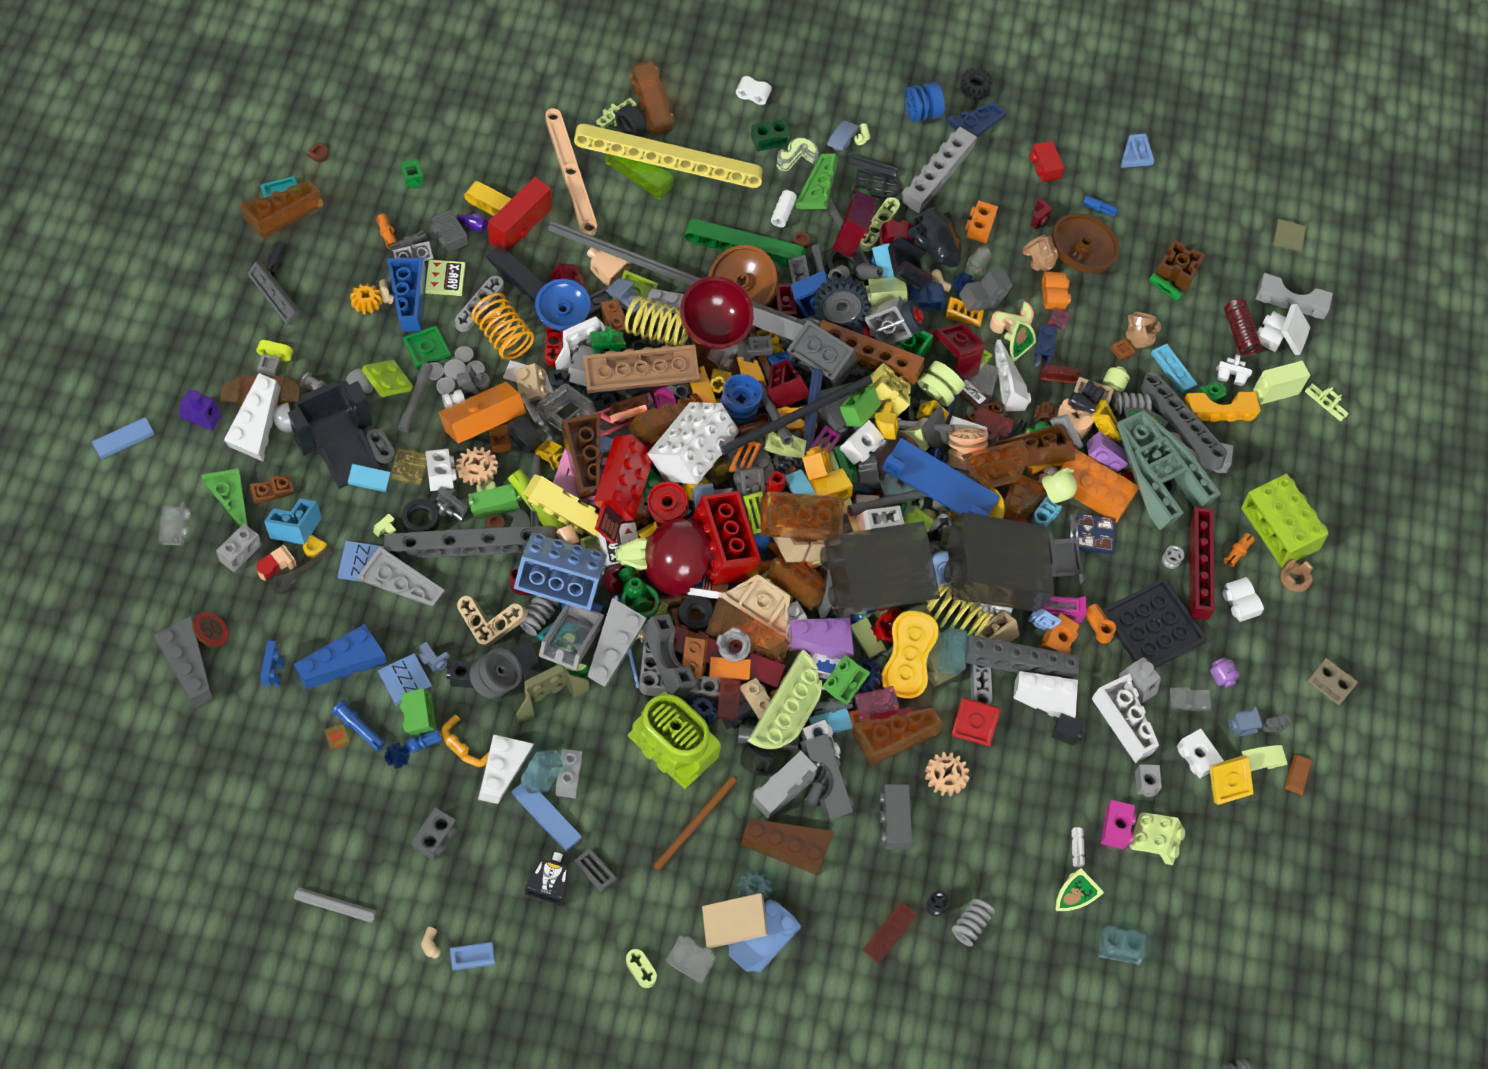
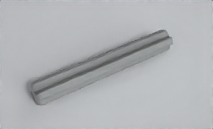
(335, 905)

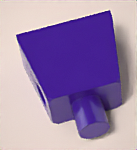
(200, 410)

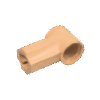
(568, 535)

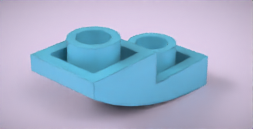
(883, 260)
(799, 483)

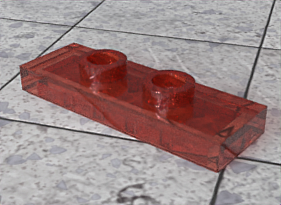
(890, 932)

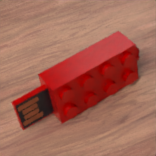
(621, 485)

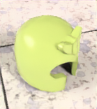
(1060, 486)

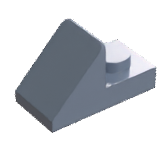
(624, 291)

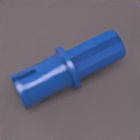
(1099, 205)

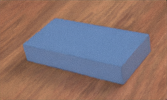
(472, 956)

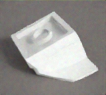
(574, 337)

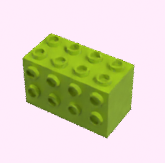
(1284, 520)

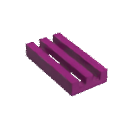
(831, 433)

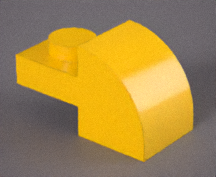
(887, 421)

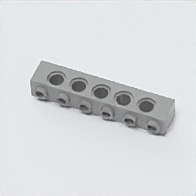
(938, 170)

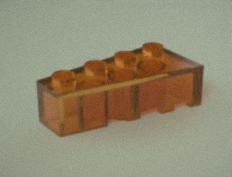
(652, 96)
(762, 637)

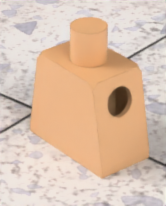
(606, 266)

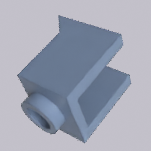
(1245, 723)

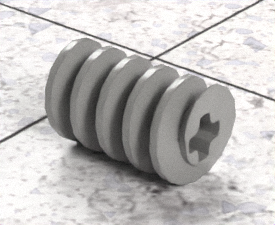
(1122, 401)
(536, 611)
(972, 920)

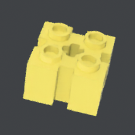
(891, 388)

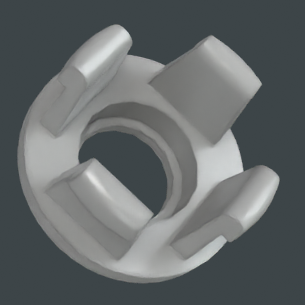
(734, 634)

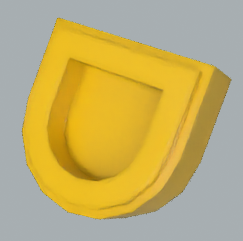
(314, 546)

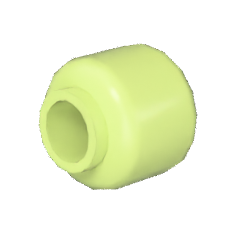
(1116, 378)

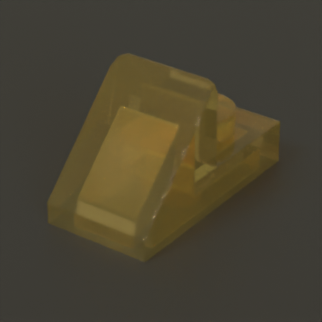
(719, 471)

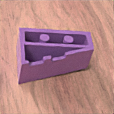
(822, 636)

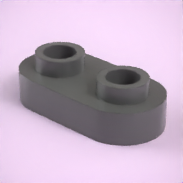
(380, 448)

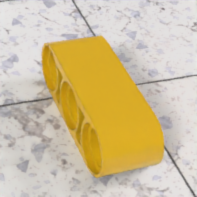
(486, 198)

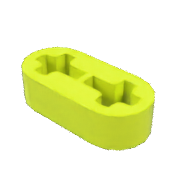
(275, 349)

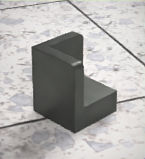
(757, 760)

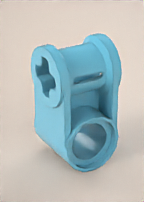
(1046, 512)

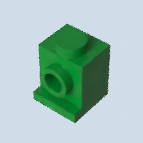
(413, 178)
(1214, 391)

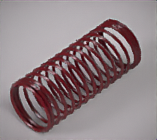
(1242, 347)

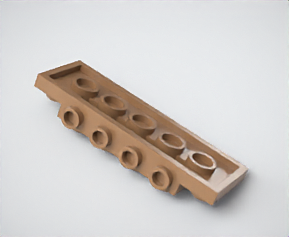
(641, 368)

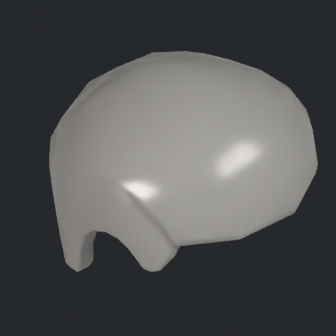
(358, 375)
(281, 417)

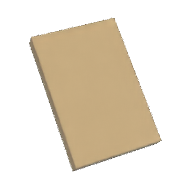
(735, 920)

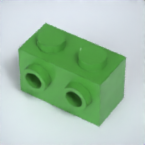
(860, 406)
(846, 679)
(418, 712)

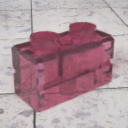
(876, 702)

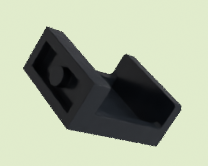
(906, 263)

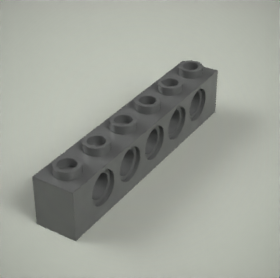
(1019, 657)

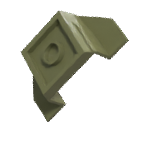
(546, 682)

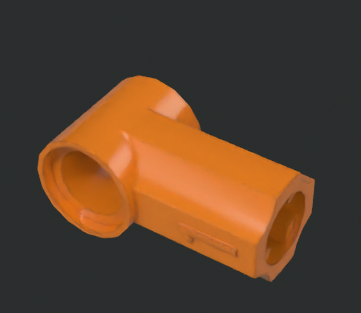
(1100, 622)

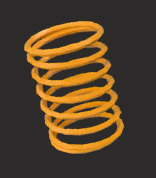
(493, 316)

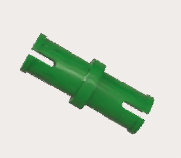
(1165, 287)

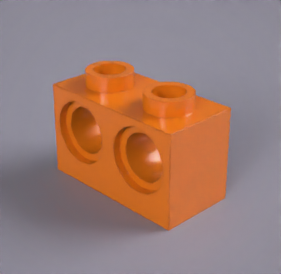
(982, 221)

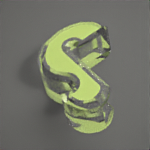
(797, 148)

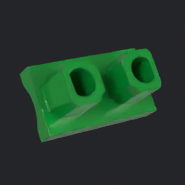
(607, 339)

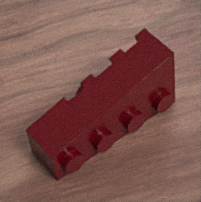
(855, 224)

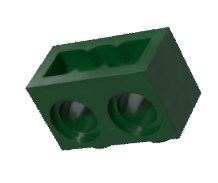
(770, 134)

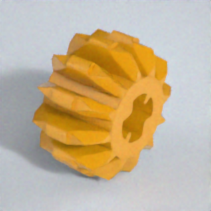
(366, 299)

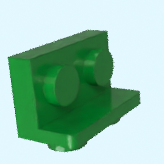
(846, 464)

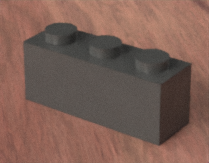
(896, 816)

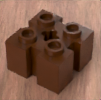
(1180, 265)

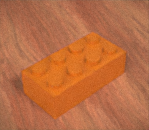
(1100, 486)

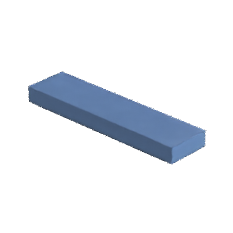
(548, 817)

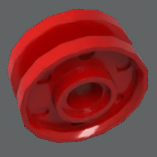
(667, 492)

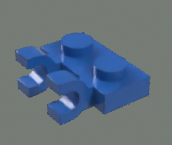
(269, 671)

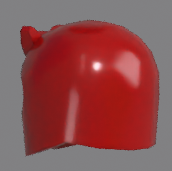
(884, 625)

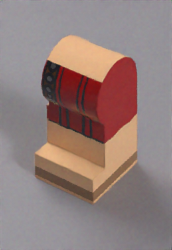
(274, 563)

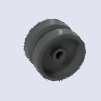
(495, 673)

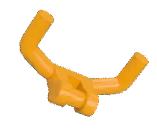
(457, 747)

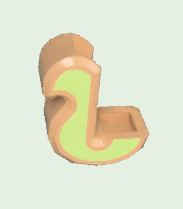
(1004, 320)

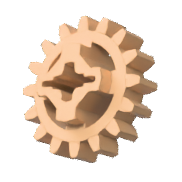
(478, 467)
(943, 765)

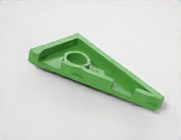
(228, 490)

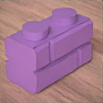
(1107, 452)

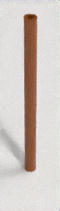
(694, 823)

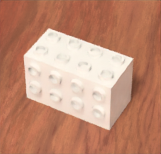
(693, 442)

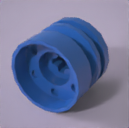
(924, 102)
(741, 398)

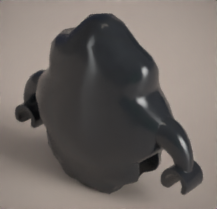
(937, 236)

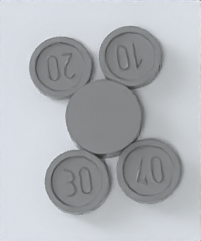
(452, 368)

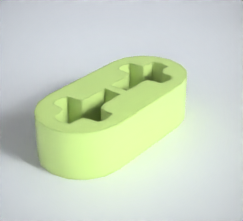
(637, 971)

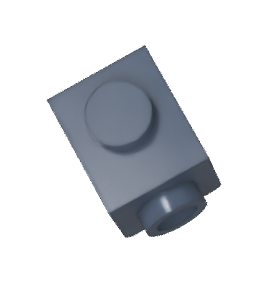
(428, 657)

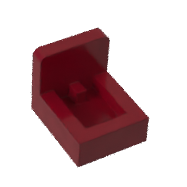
(1043, 213)

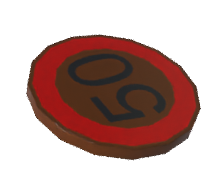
(210, 629)

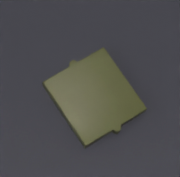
(1289, 235)

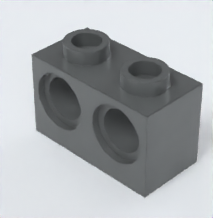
(799, 268)
(430, 832)

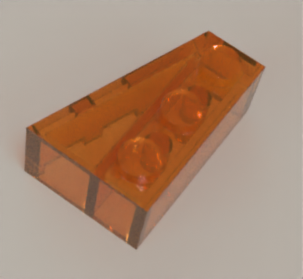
(1023, 498)

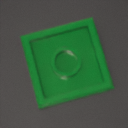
(426, 346)

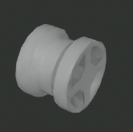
(1172, 552)

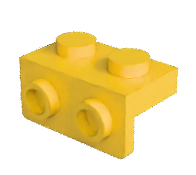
(1106, 421)

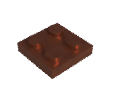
(629, 407)

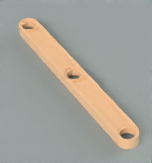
(574, 181)

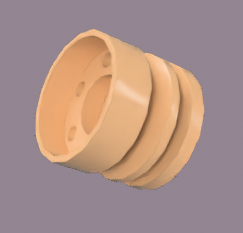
(964, 441)

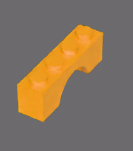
(1243, 407)

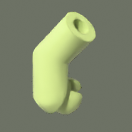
(864, 136)

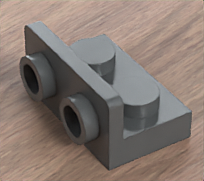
(749, 482)

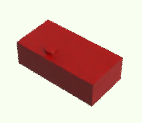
(520, 215)

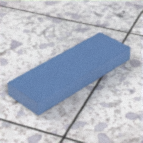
(123, 438)

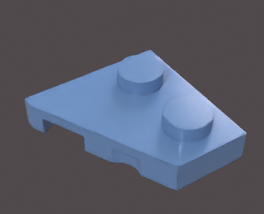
(1137, 152)

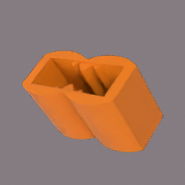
(1055, 290)

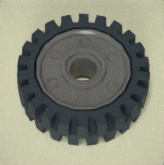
(840, 290)

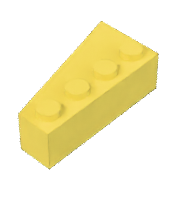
(562, 504)

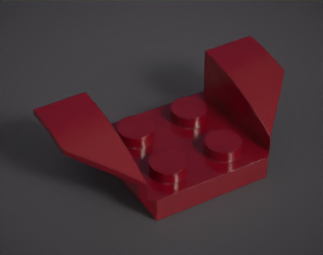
(964, 345)

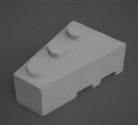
(785, 785)

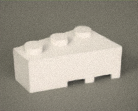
(1047, 693)
(502, 765)

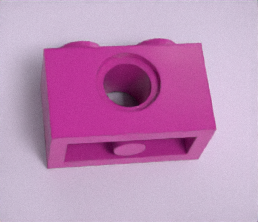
(1111, 833)

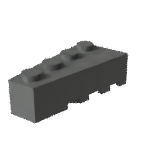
(185, 659)

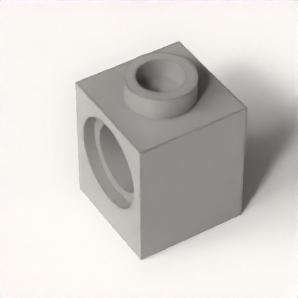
(1149, 772)

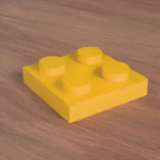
(1231, 779)

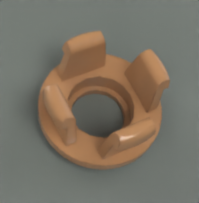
(1303, 571)

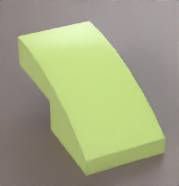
(774, 444)
(1266, 757)

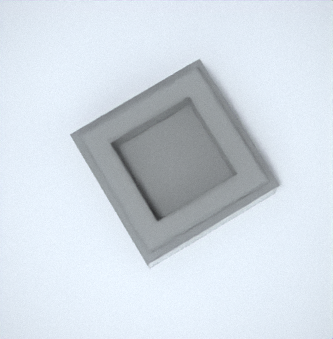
(269, 364)

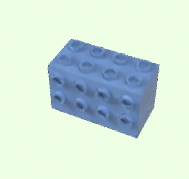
(560, 571)

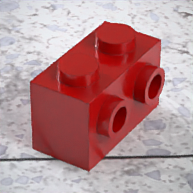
(1046, 161)

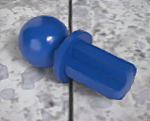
(414, 744)

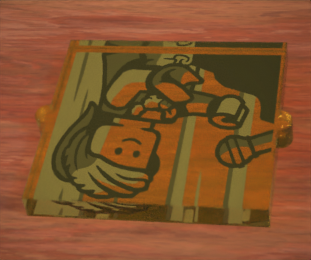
(409, 467)

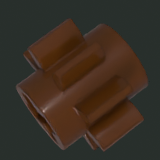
(1045, 412)

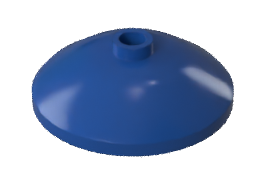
(560, 295)

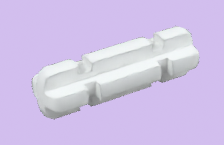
(1078, 847)

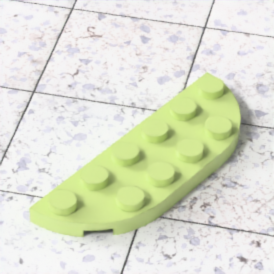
(789, 706)

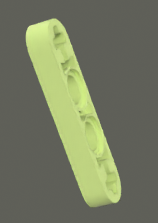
(877, 223)

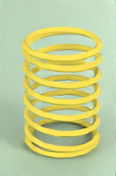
(684, 337)
(942, 589)

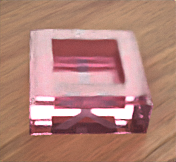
(1059, 318)

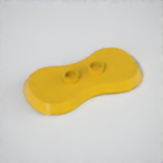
(913, 639)

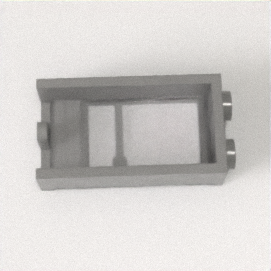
(571, 636)

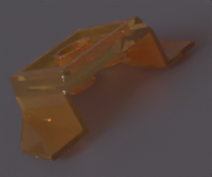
(238, 389)

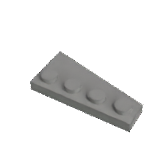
(397, 577)

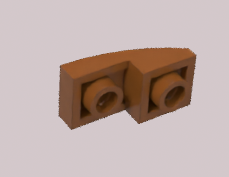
(273, 489)

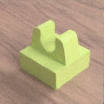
(385, 526)

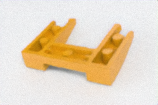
(705, 391)

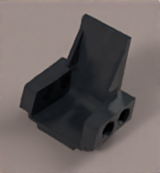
(332, 423)

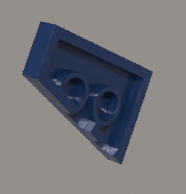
(978, 120)

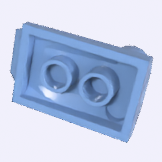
(758, 952)

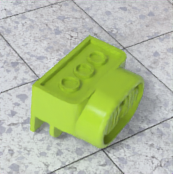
(679, 752)

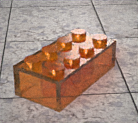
(801, 516)

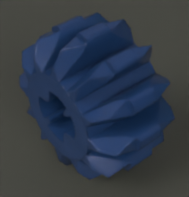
(704, 709)

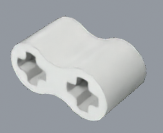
(753, 90)

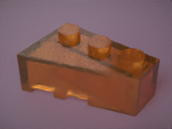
(798, 581)

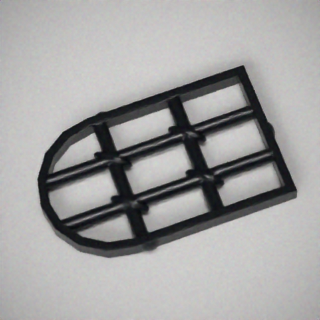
(869, 179)

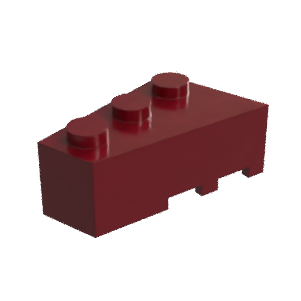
(785, 385)

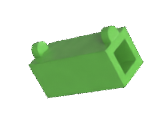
(494, 501)

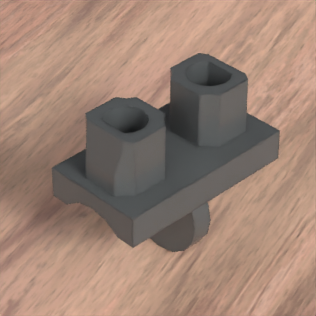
(472, 382)
(450, 505)

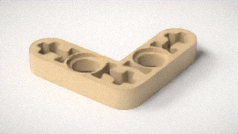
(490, 626)

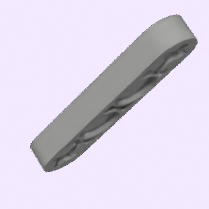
(485, 289)

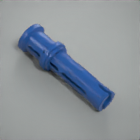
(352, 720)

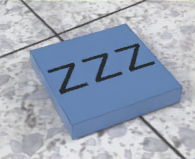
(355, 559)
(404, 677)

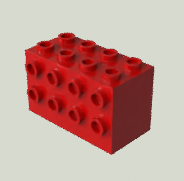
(730, 536)

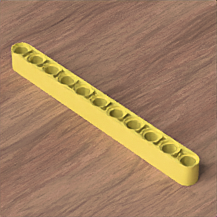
(668, 155)

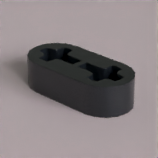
(936, 525)

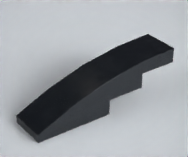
(515, 272)

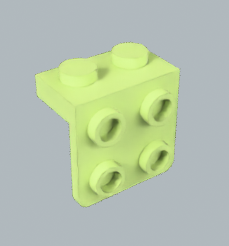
(1158, 835)

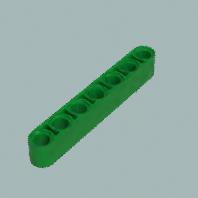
(723, 238)

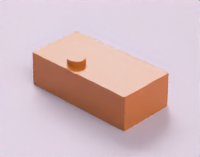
(482, 412)

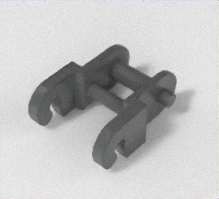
(1275, 724)

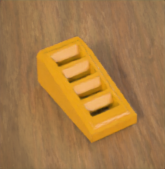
(957, 316)

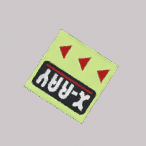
(445, 277)

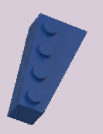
(408, 286)
(344, 656)

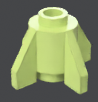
(632, 554)

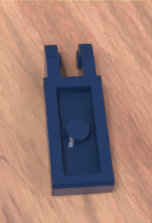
(1045, 344)

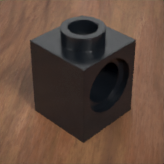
(459, 681)

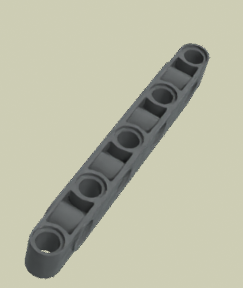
(467, 541)

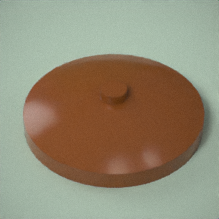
(750, 269)

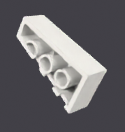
(253, 422)
(1126, 716)

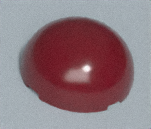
(716, 312)
(677, 556)

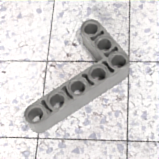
(779, 322)
(652, 674)

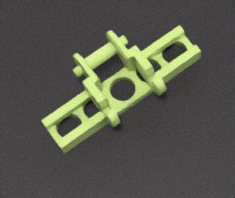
(607, 113)
(1331, 404)

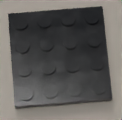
(1154, 624)

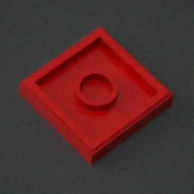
(976, 721)

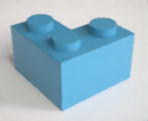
(296, 524)

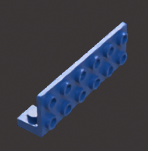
(939, 480)

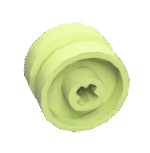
(941, 383)

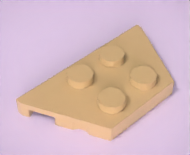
(762, 602)

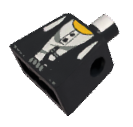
(549, 880)

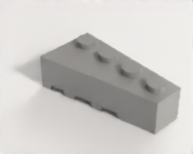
(616, 639)

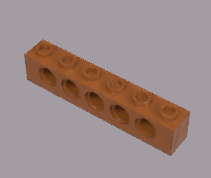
(878, 353)

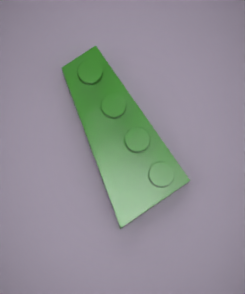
(819, 184)

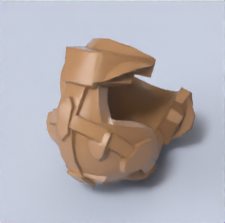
(1042, 252)
(1142, 329)

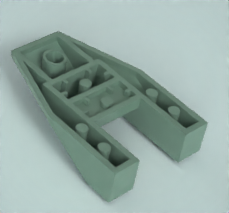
(1157, 458)

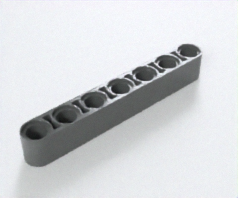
(1184, 421)

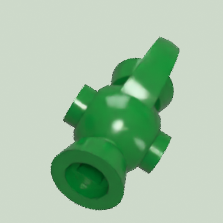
(635, 590)

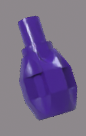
(473, 221)

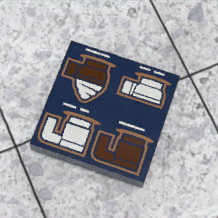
(1096, 533)

